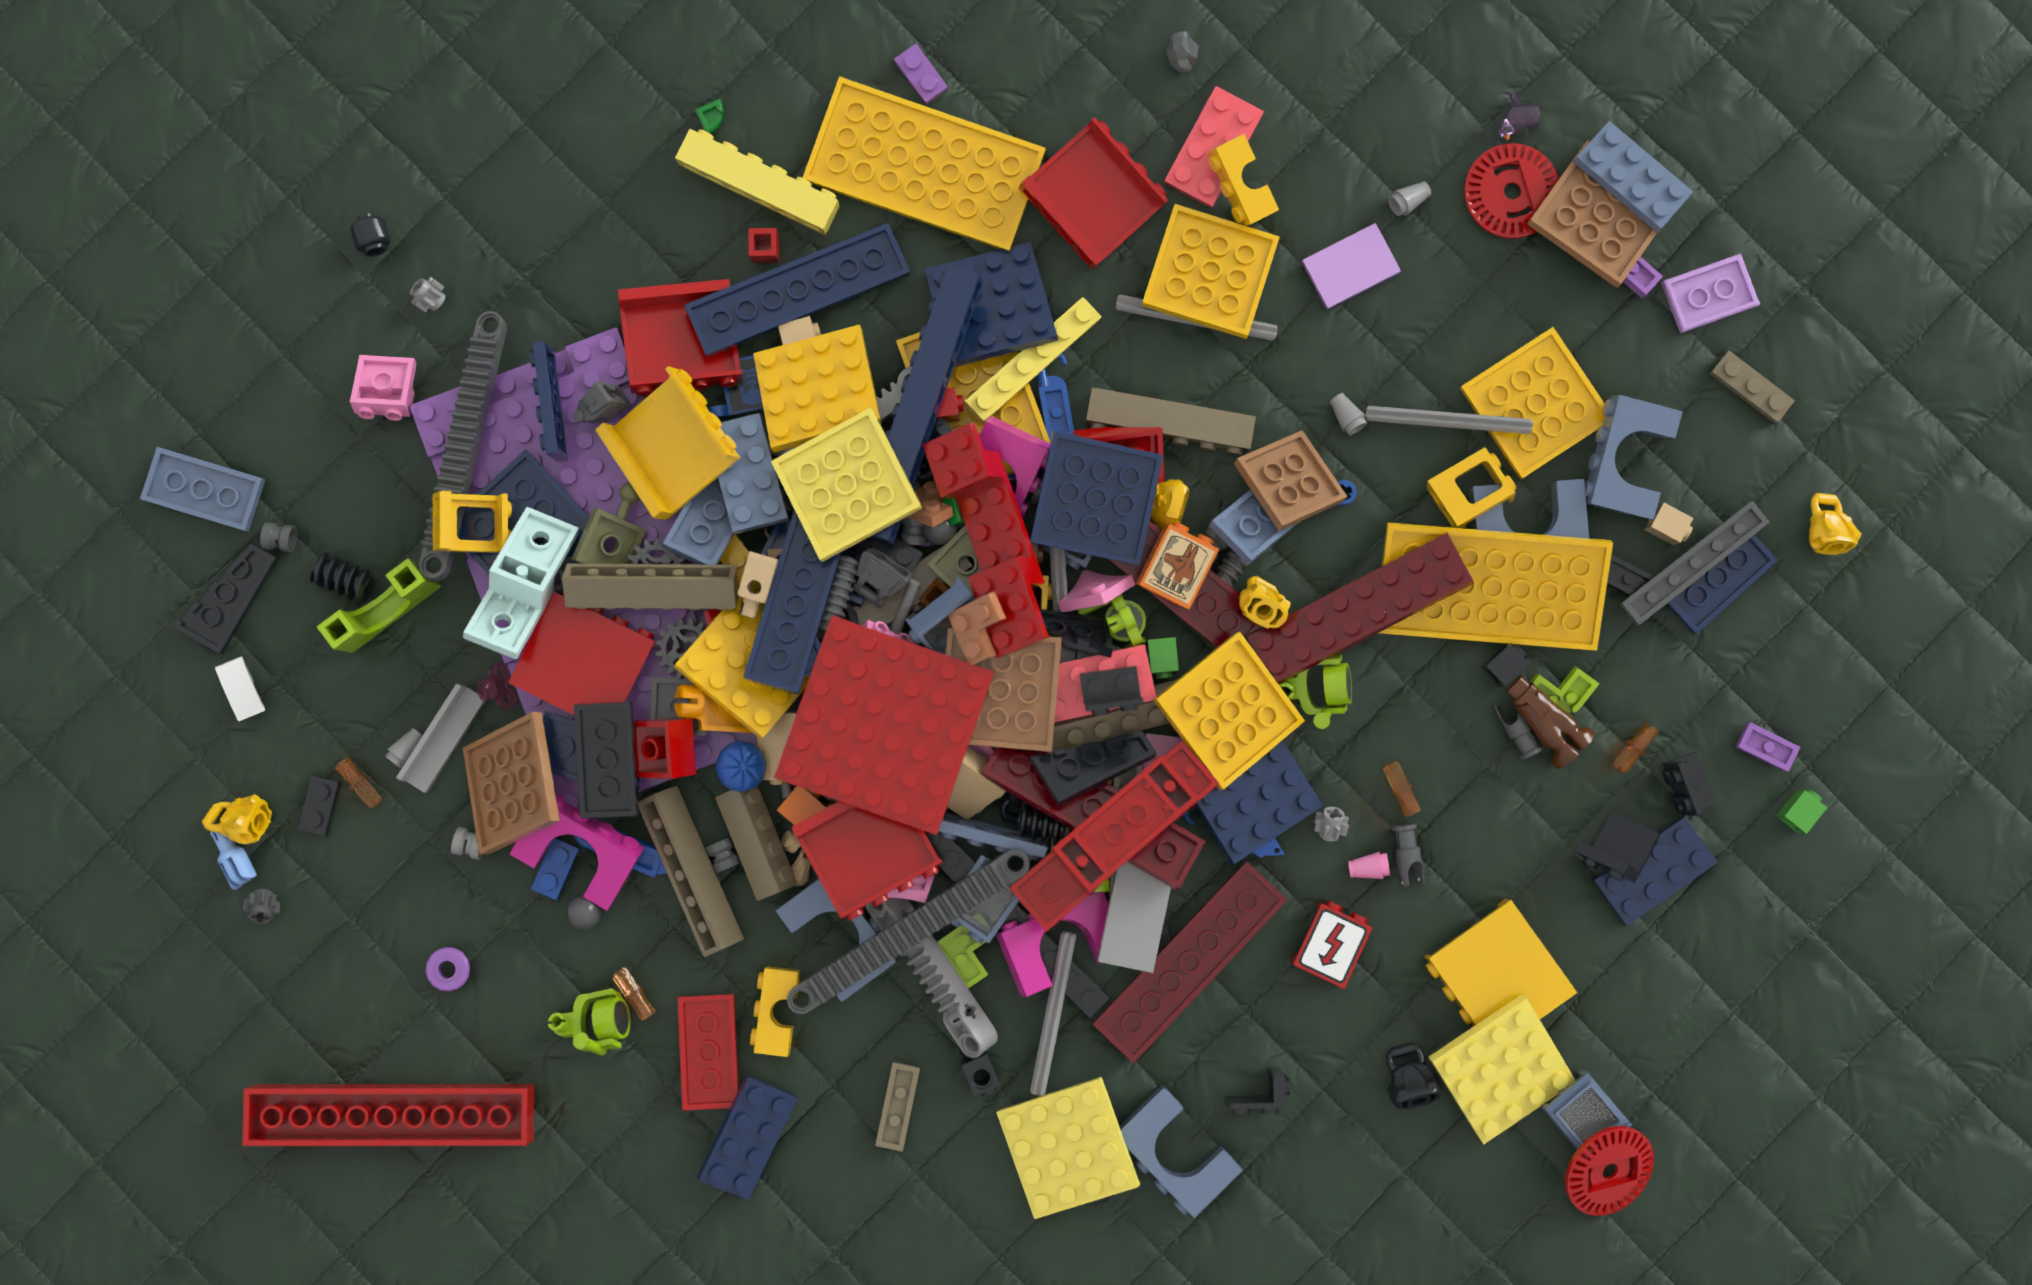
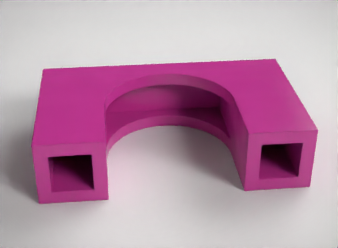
(1021, 451)
(614, 851)
(1022, 942)

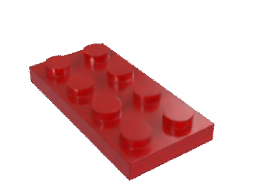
(708, 1051)

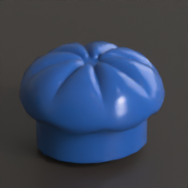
(741, 766)

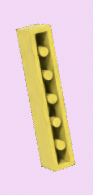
(757, 181)

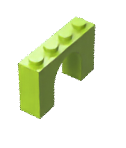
(353, 629)

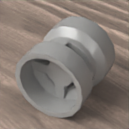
(465, 843)

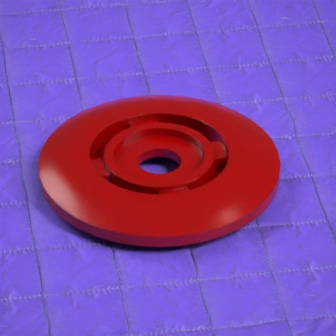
(1486, 195)
(1620, 1189)

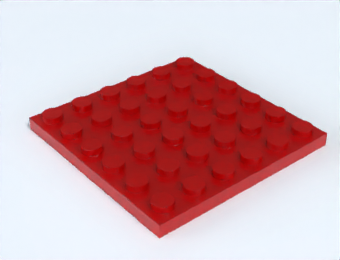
(884, 725)

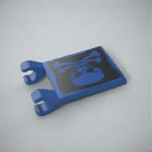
(744, 396)

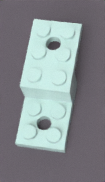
(521, 583)

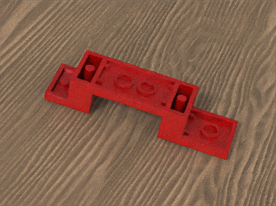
(996, 533)
(1113, 835)

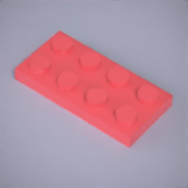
(1219, 122)
(1069, 690)

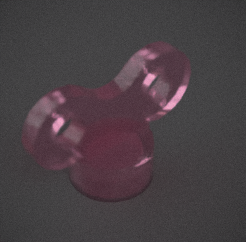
(496, 687)

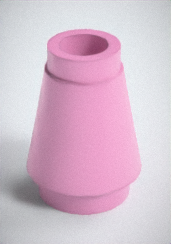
(1370, 866)

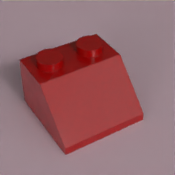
(664, 748)

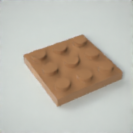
(1290, 480)

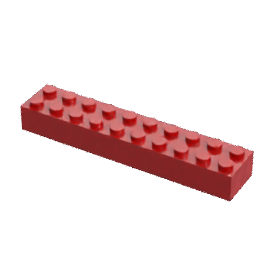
(388, 1115)

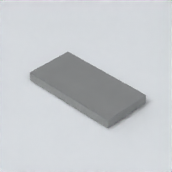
(1134, 920)

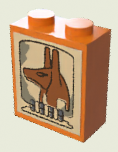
(1177, 565)

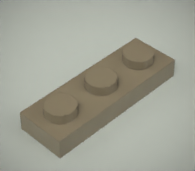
(1752, 387)
(897, 1106)

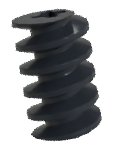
(342, 579)
(1041, 824)

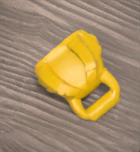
(1169, 503)
(1831, 530)
(1263, 603)
(242, 821)

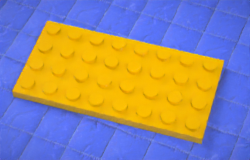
(923, 164)
(1522, 591)

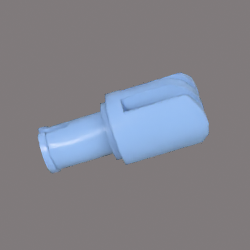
(233, 861)

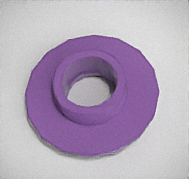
(434, 972)

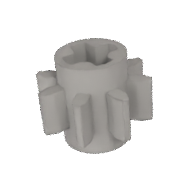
(427, 294)
(1331, 824)

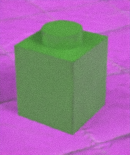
(1162, 657)
(1802, 810)

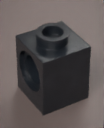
(1506, 664)
(982, 1087)

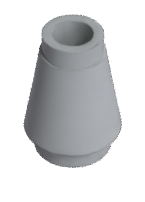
(1408, 198)
(1348, 415)
(402, 749)

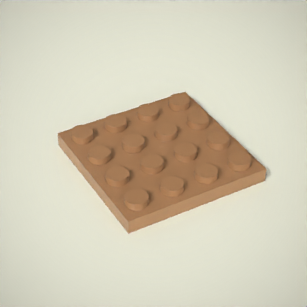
(1592, 225)
(1020, 696)
(510, 783)

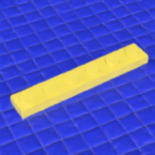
(1031, 362)

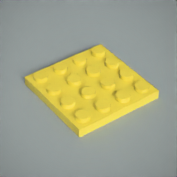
(846, 484)
(1502, 1069)
(1068, 1148)

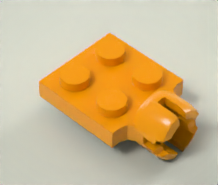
(705, 710)

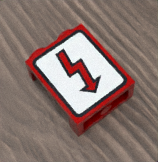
(1332, 944)

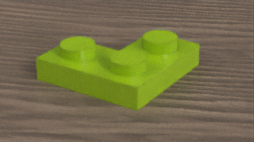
(959, 950)

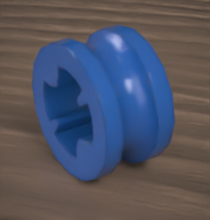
(1347, 484)

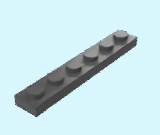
(1694, 563)

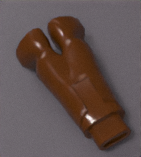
(1549, 722)

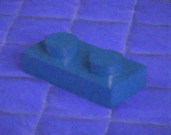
(555, 868)

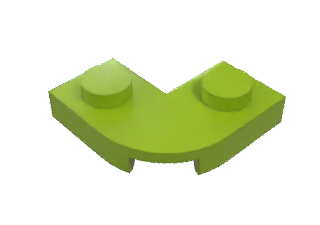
(1572, 691)

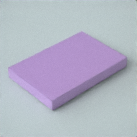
(1351, 266)
(1710, 293)

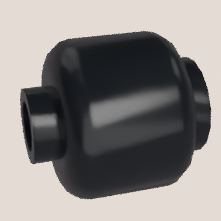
(370, 235)

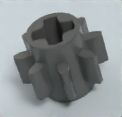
(261, 906)

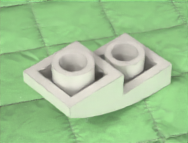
(240, 688)

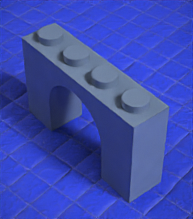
(1605, 485)
(1568, 510)
(815, 901)
(1191, 1189)

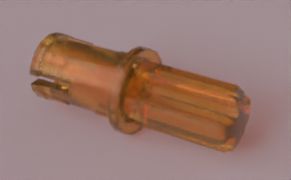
(1635, 748)
(358, 783)
(1401, 788)
(633, 993)

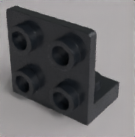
(1111, 690)
(1688, 784)

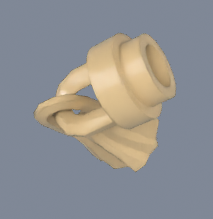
(802, 865)

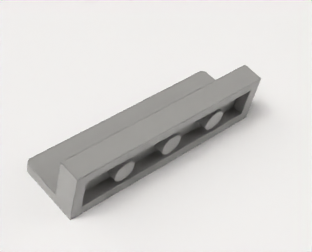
(441, 738)

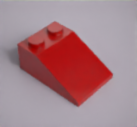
(1140, 438)

